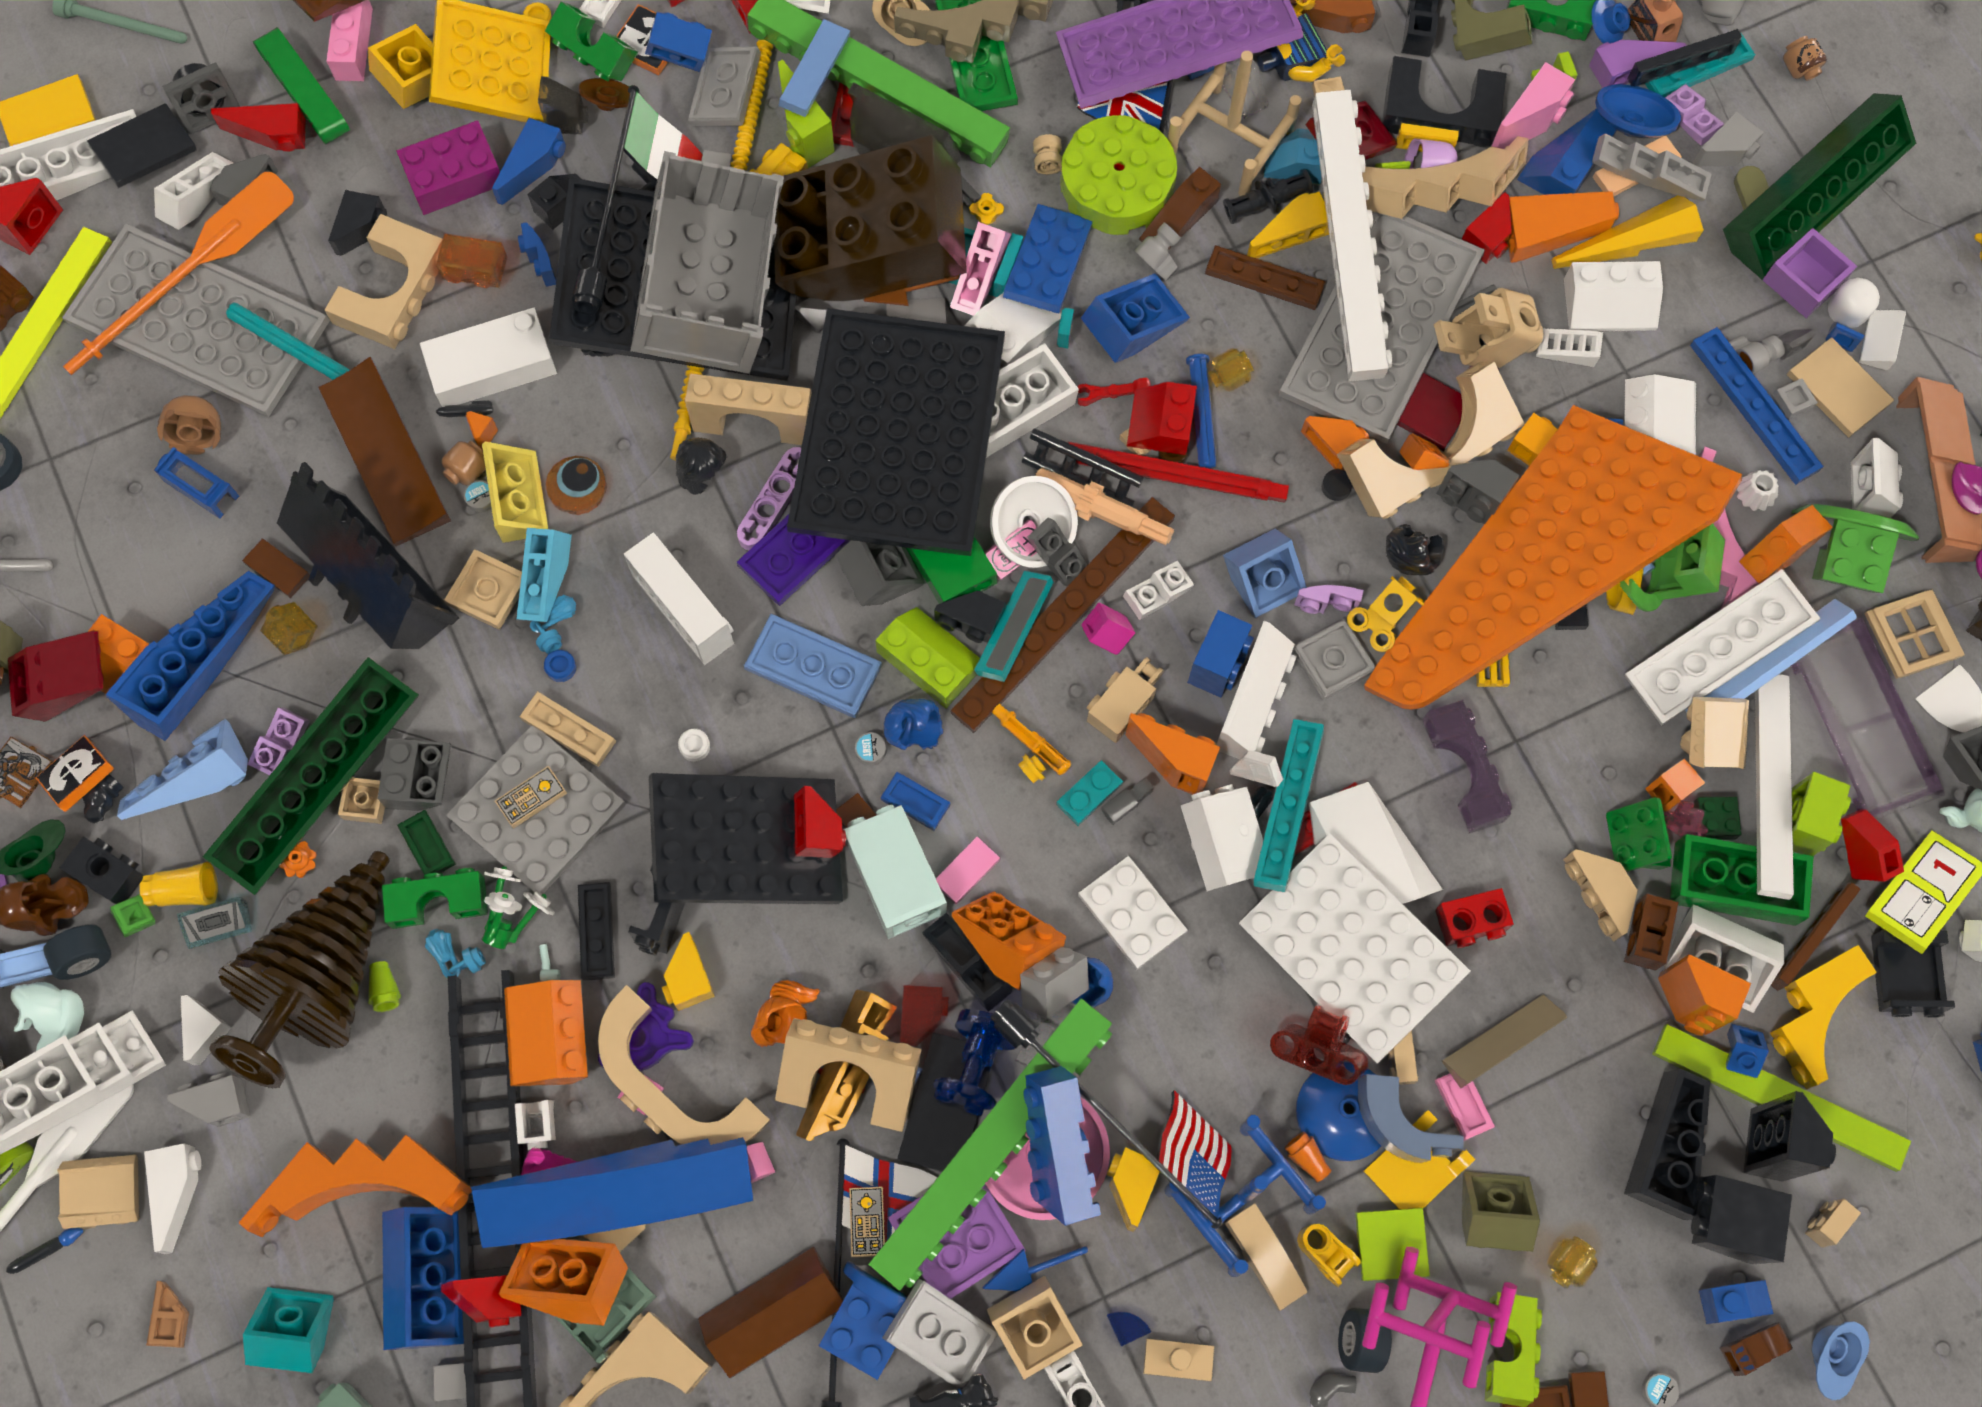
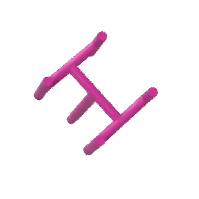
(1433, 1330)

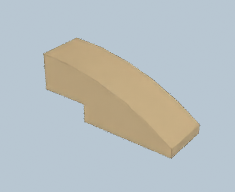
(1266, 1256)

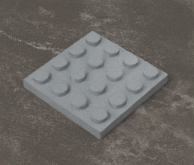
(553, 837)

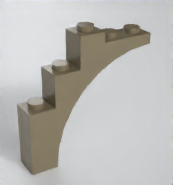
(963, 27)

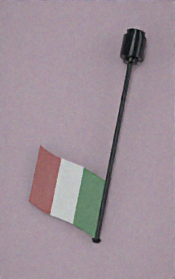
(644, 140)

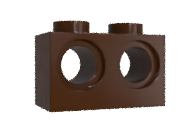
(1651, 932)

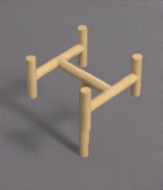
(1232, 121)

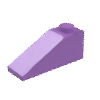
(1615, 60)

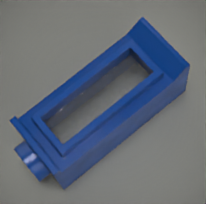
(194, 481)

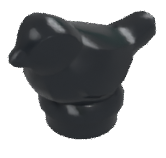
(100, 799)

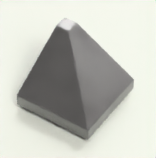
(812, 313)

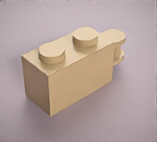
(1125, 695)

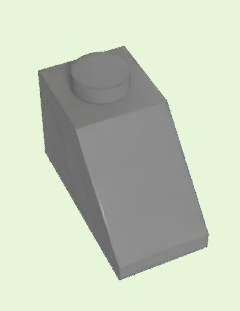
(1730, 144)

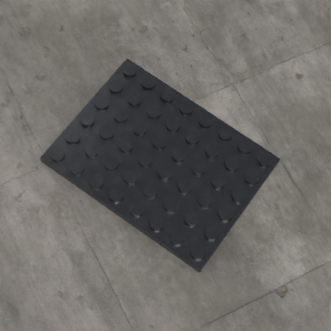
(622, 264)
(897, 432)

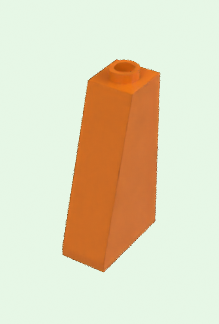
(1557, 220)

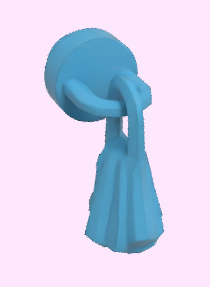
(550, 640)
(440, 947)

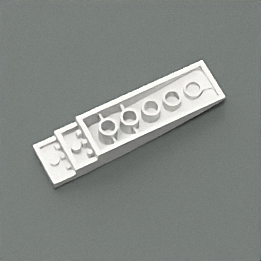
(61, 158)
(72, 1077)

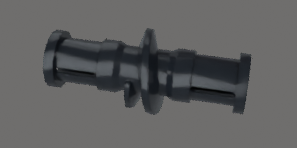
(1268, 195)

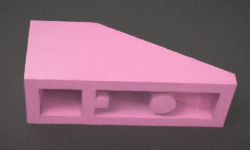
(982, 266)

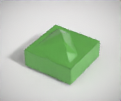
(132, 915)

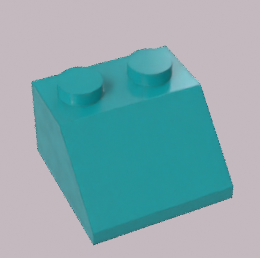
(288, 1330)

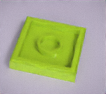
(1383, 1242)

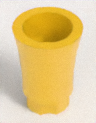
(180, 886)

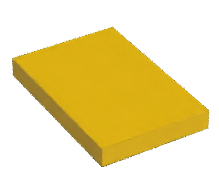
(46, 110)

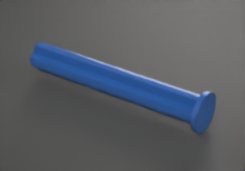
(1202, 410)

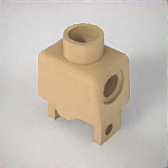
(1502, 320)

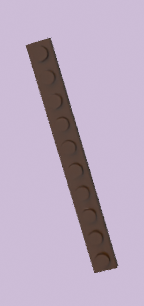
(1060, 618)

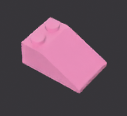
(1537, 107)

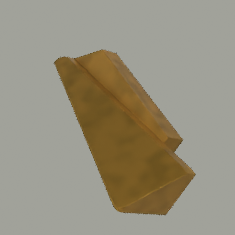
(843, 1081)

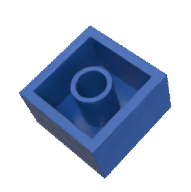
(1218, 658)

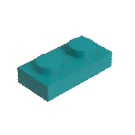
(1089, 793)

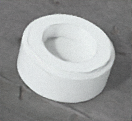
(694, 745)

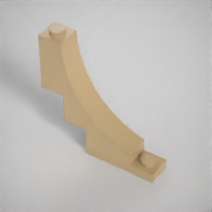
(1438, 187)

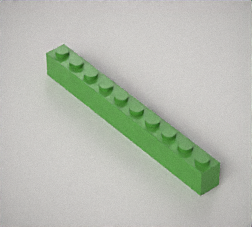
(970, 128)
(983, 1154)

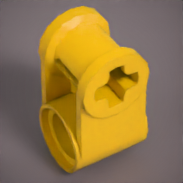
(1329, 1254)

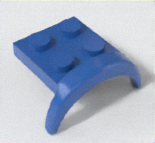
(862, 1322)

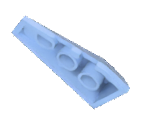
(204, 770)

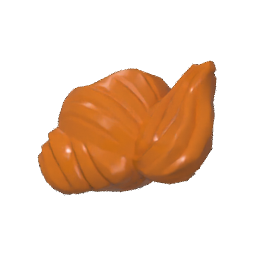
(779, 1011)

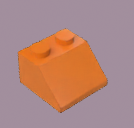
(118, 649)

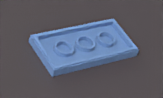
(812, 665)

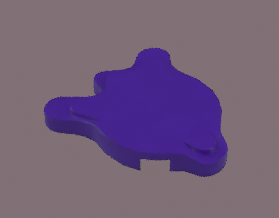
(653, 1036)

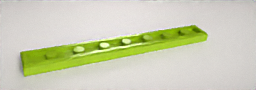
(1847, 1128)

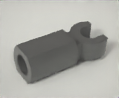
(1126, 801)

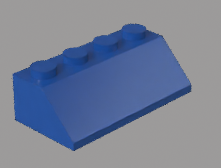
(418, 1257)

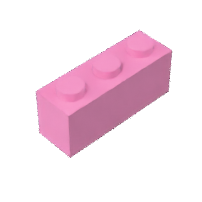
(349, 42)

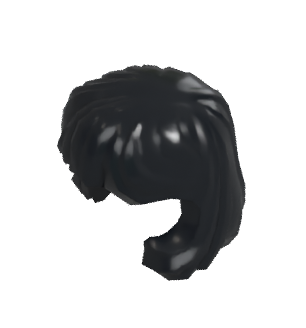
(697, 462)
(1410, 553)

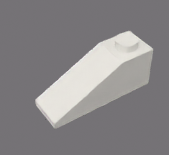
(188, 192)
(171, 1185)

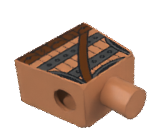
(1655, 20)

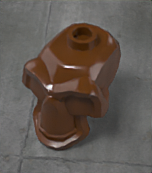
(39, 904)

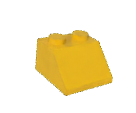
(1131, 1185)

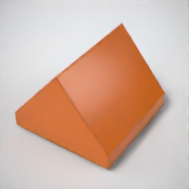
(482, 427)

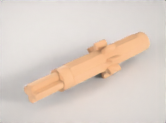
(1092, 502)

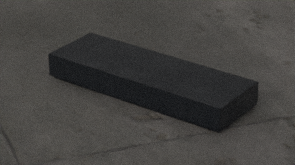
(596, 931)

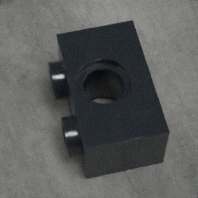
(85, 865)

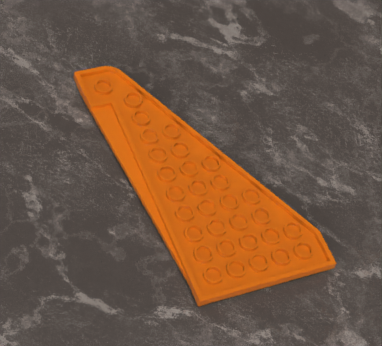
(1568, 531)

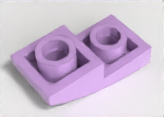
(1694, 117)
(1315, 598)
(280, 739)

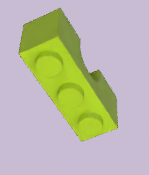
(1515, 1380)

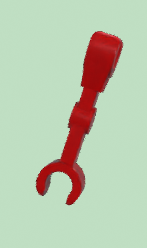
(1113, 391)

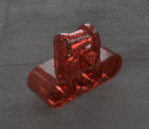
(1326, 1033)

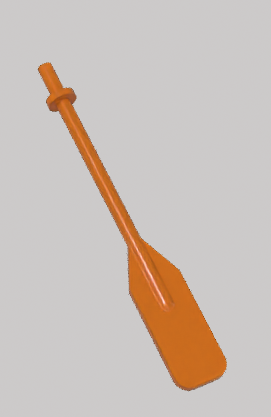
(220, 237)

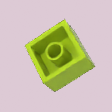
(1817, 812)

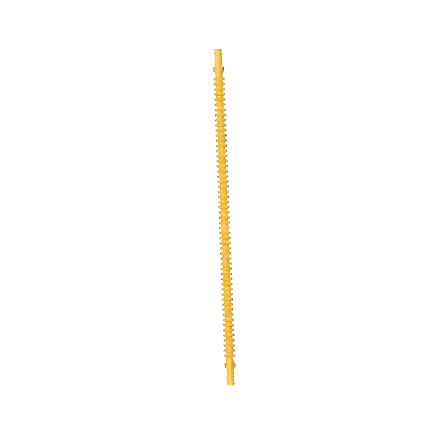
(740, 160)

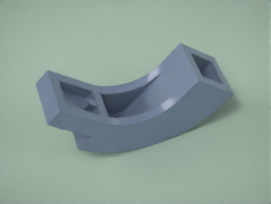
(1385, 1121)

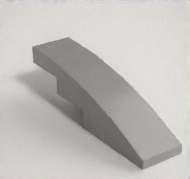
(1657, 170)

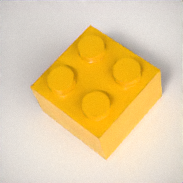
(403, 65)

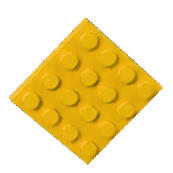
(488, 60)

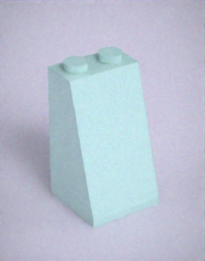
(895, 871)

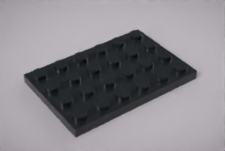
(735, 841)

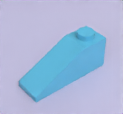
(542, 572)

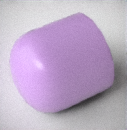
(1434, 153)

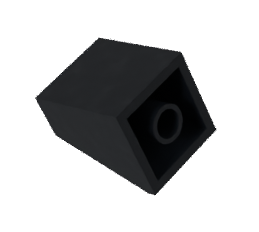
(1741, 1220)

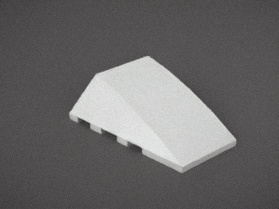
(1374, 839)

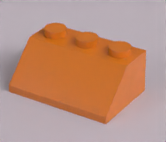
(1702, 994)
(546, 1033)

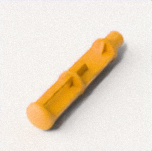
(1032, 740)

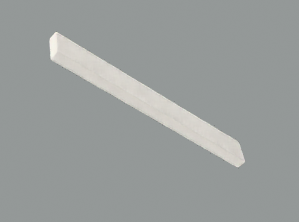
(1774, 789)

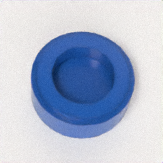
(560, 665)

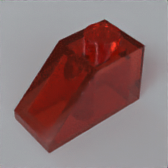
(921, 1013)

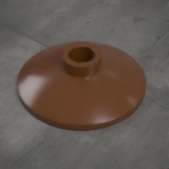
(605, 93)

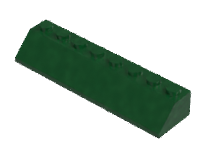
(1822, 182)
(310, 776)

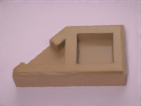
(168, 1319)

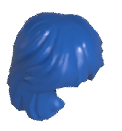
(913, 723)

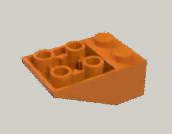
(1177, 756)
(1007, 936)

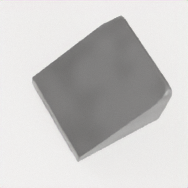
(1795, 341)

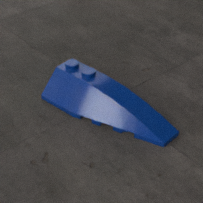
(181, 666)

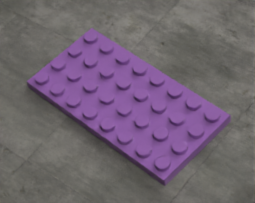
(1169, 41)

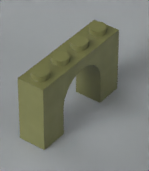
(1490, 32)

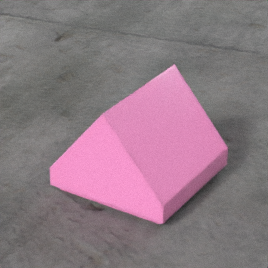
(759, 1162)

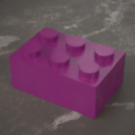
(449, 167)

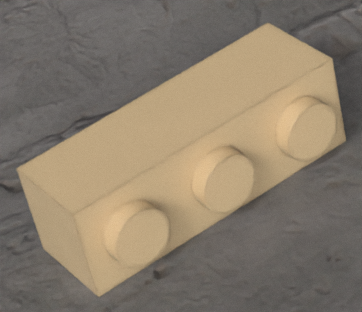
(1403, 1061)

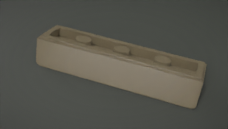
(1503, 1040)

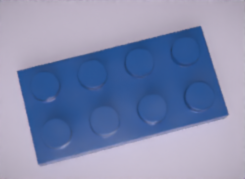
(1047, 259)

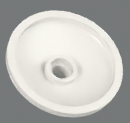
(1037, 499)

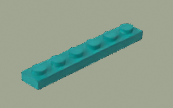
(1289, 806)

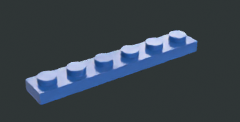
(1756, 406)

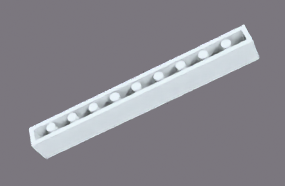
(1350, 236)

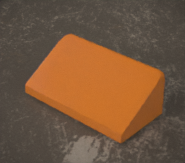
(1422, 454)

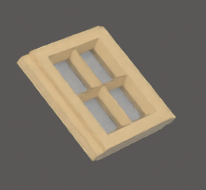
(1914, 634)

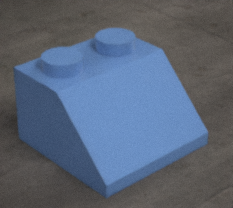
(1265, 572)

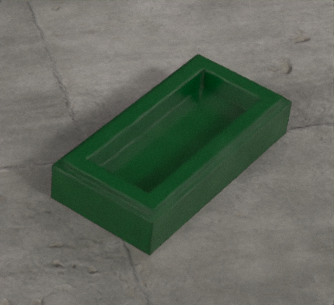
(426, 843)

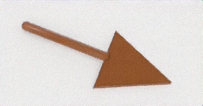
(899, 297)

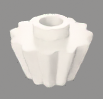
(1758, 490)

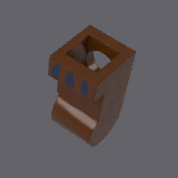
(1756, 1349)

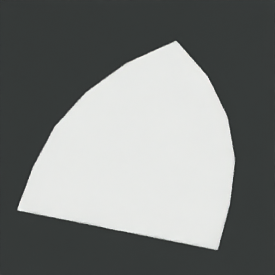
(1954, 701)

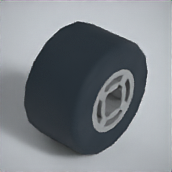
(77, 952)
(1353, 1353)

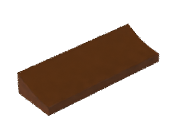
(384, 453)

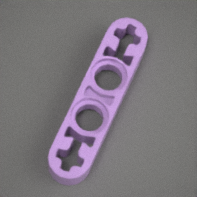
(770, 496)

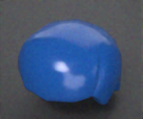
(1099, 981)

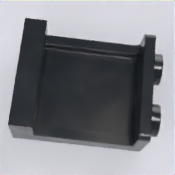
(661, 930)
(1910, 979)

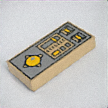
(530, 797)
(866, 1221)

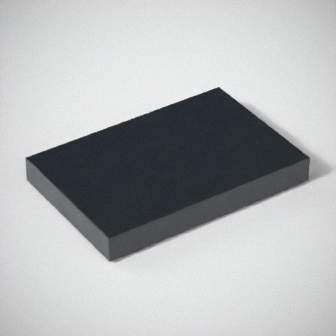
(141, 145)

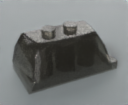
(881, 124)

